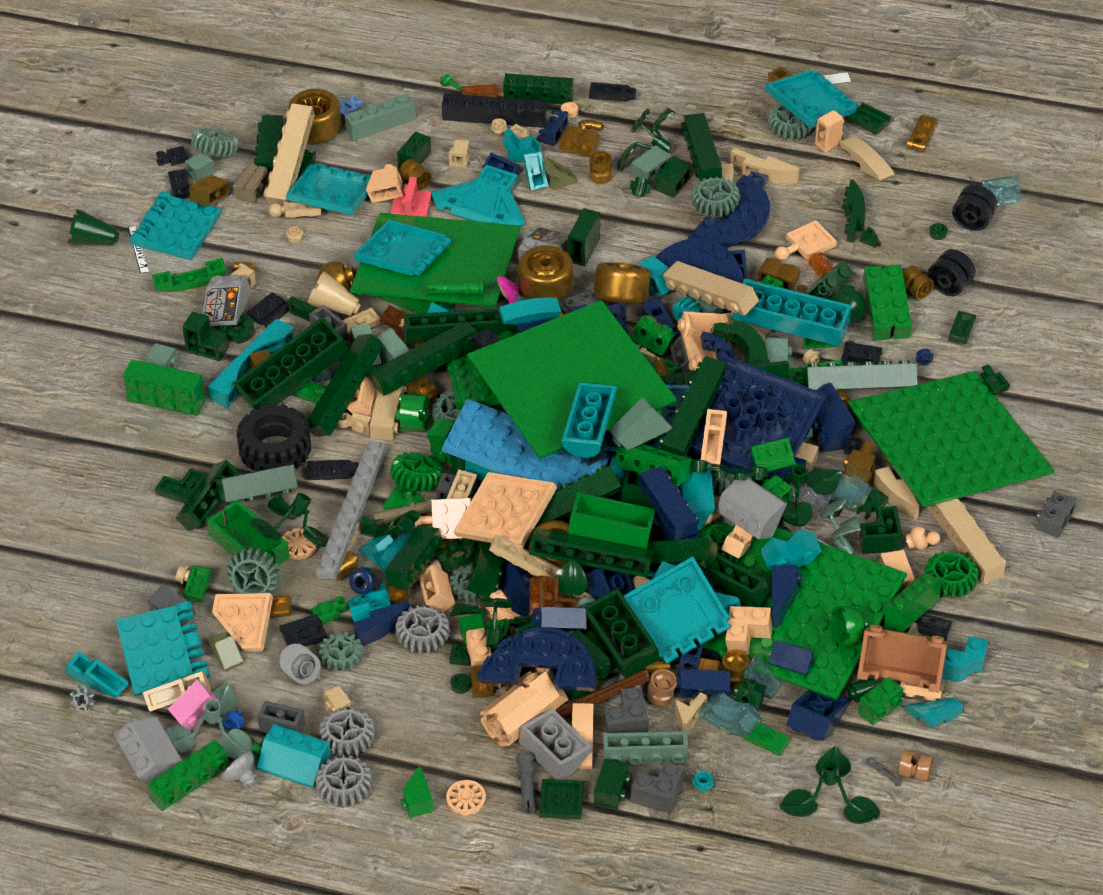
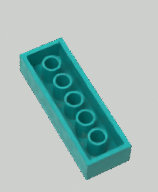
(797, 313)

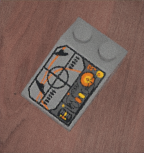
(543, 236)
(226, 299)

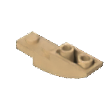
(775, 169)

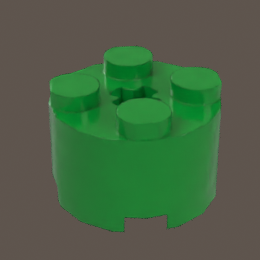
(413, 412)

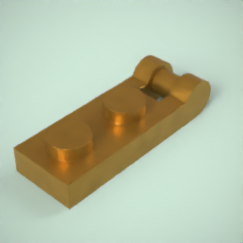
(922, 133)

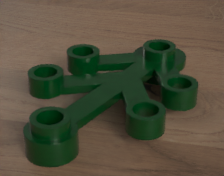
(721, 471)

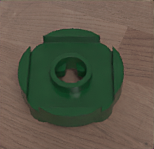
(240, 335)
(456, 553)

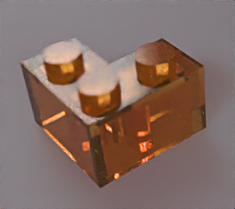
(545, 594)

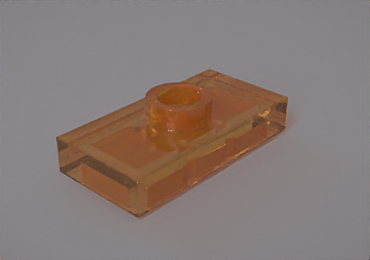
(480, 90)

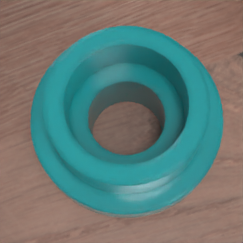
(703, 776)

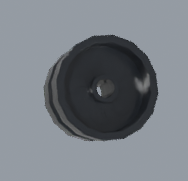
(974, 207)
(952, 272)

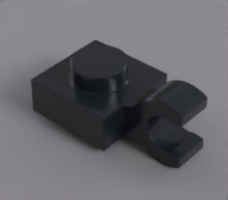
(174, 156)

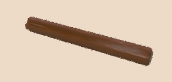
(606, 692)

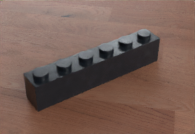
(486, 109)

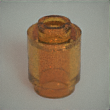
(820, 263)

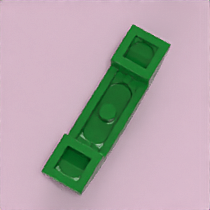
(190, 279)

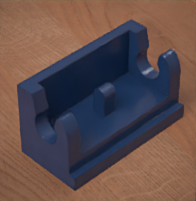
(554, 128)

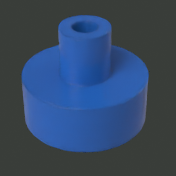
(233, 720)

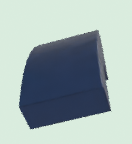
(713, 343)

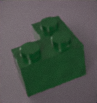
(202, 339)
(883, 534)

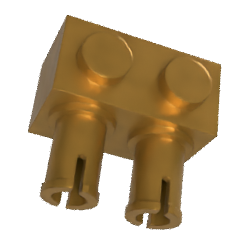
(861, 463)

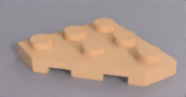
(245, 618)

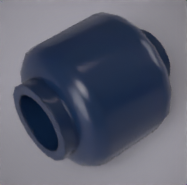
(357, 583)

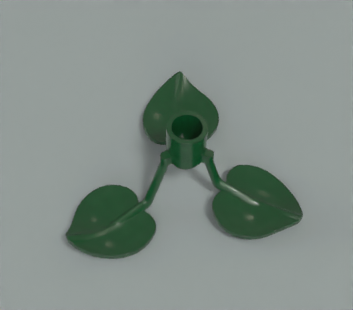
(658, 140)
(823, 482)
(297, 508)
(572, 581)
(494, 634)
(830, 769)

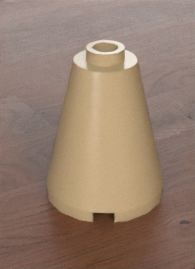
(333, 296)

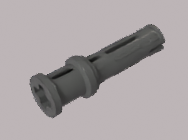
(526, 775)

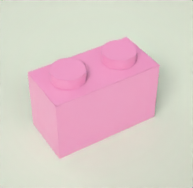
(191, 704)

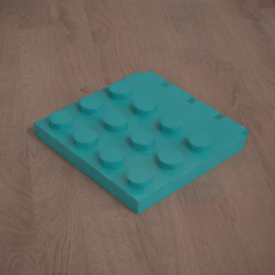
(810, 96)
(330, 189)
(402, 248)
(678, 609)

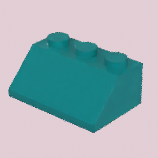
(699, 495)
(293, 755)

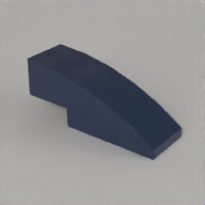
(381, 623)

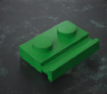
(773, 455)

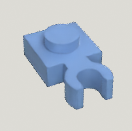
(350, 106)

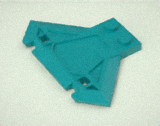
(482, 198)

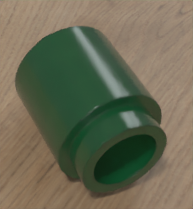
(860, 688)

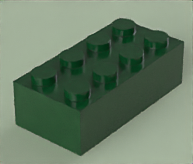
(621, 633)

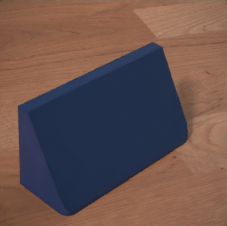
(503, 164)
(791, 657)

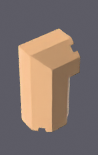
(521, 704)

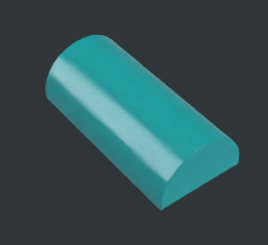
(588, 419)

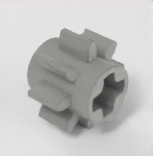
(77, 698)

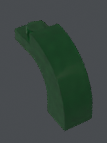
(745, 337)

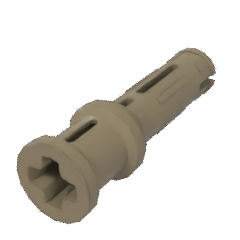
(385, 516)

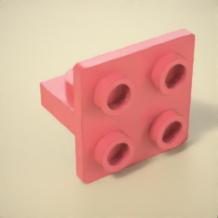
(413, 202)

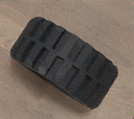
(269, 422)

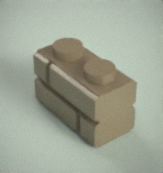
(251, 183)

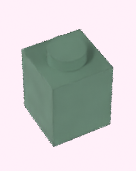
(199, 167)

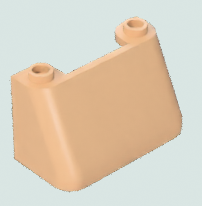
(691, 328)

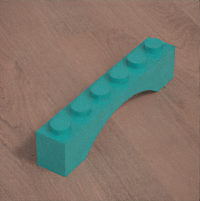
(272, 338)

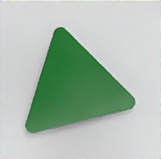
(401, 497)

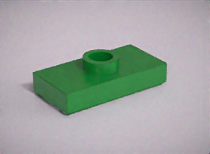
(197, 583)
(768, 739)

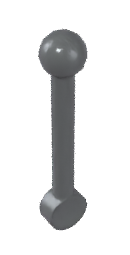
(897, 780)

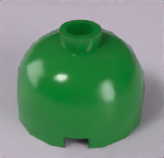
(847, 626)

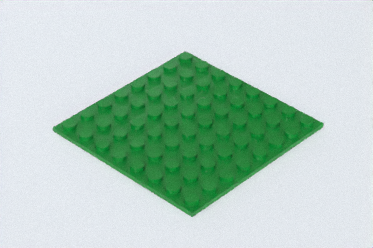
(475, 254)
(541, 368)
(949, 438)
(827, 582)

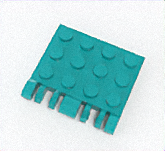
(175, 226)
(157, 648)

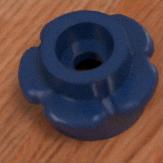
(924, 356)

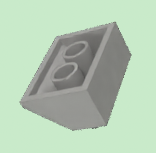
(751, 508)
(554, 744)
(147, 748)

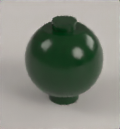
(851, 297)

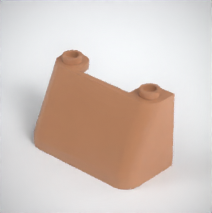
(902, 657)

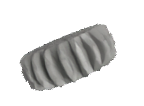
(422, 631)
(347, 731)
(331, 779)

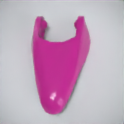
(508, 289)

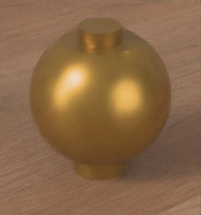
(339, 271)

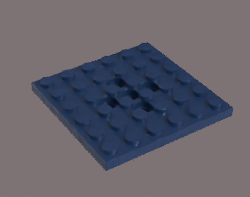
(760, 411)

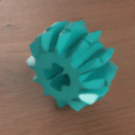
(685, 305)

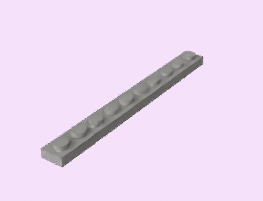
(351, 511)

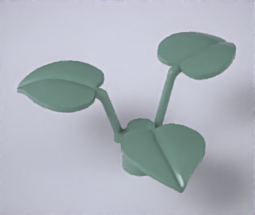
(848, 526)
(234, 742)

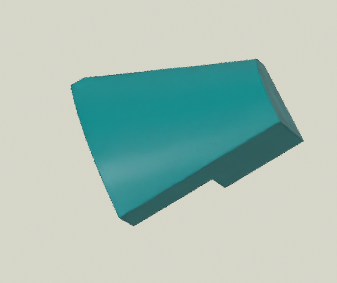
(362, 605)
(936, 711)

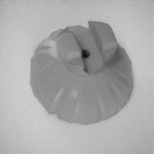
(241, 770)

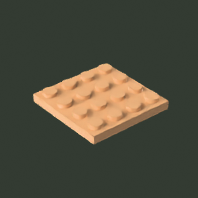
(505, 508)

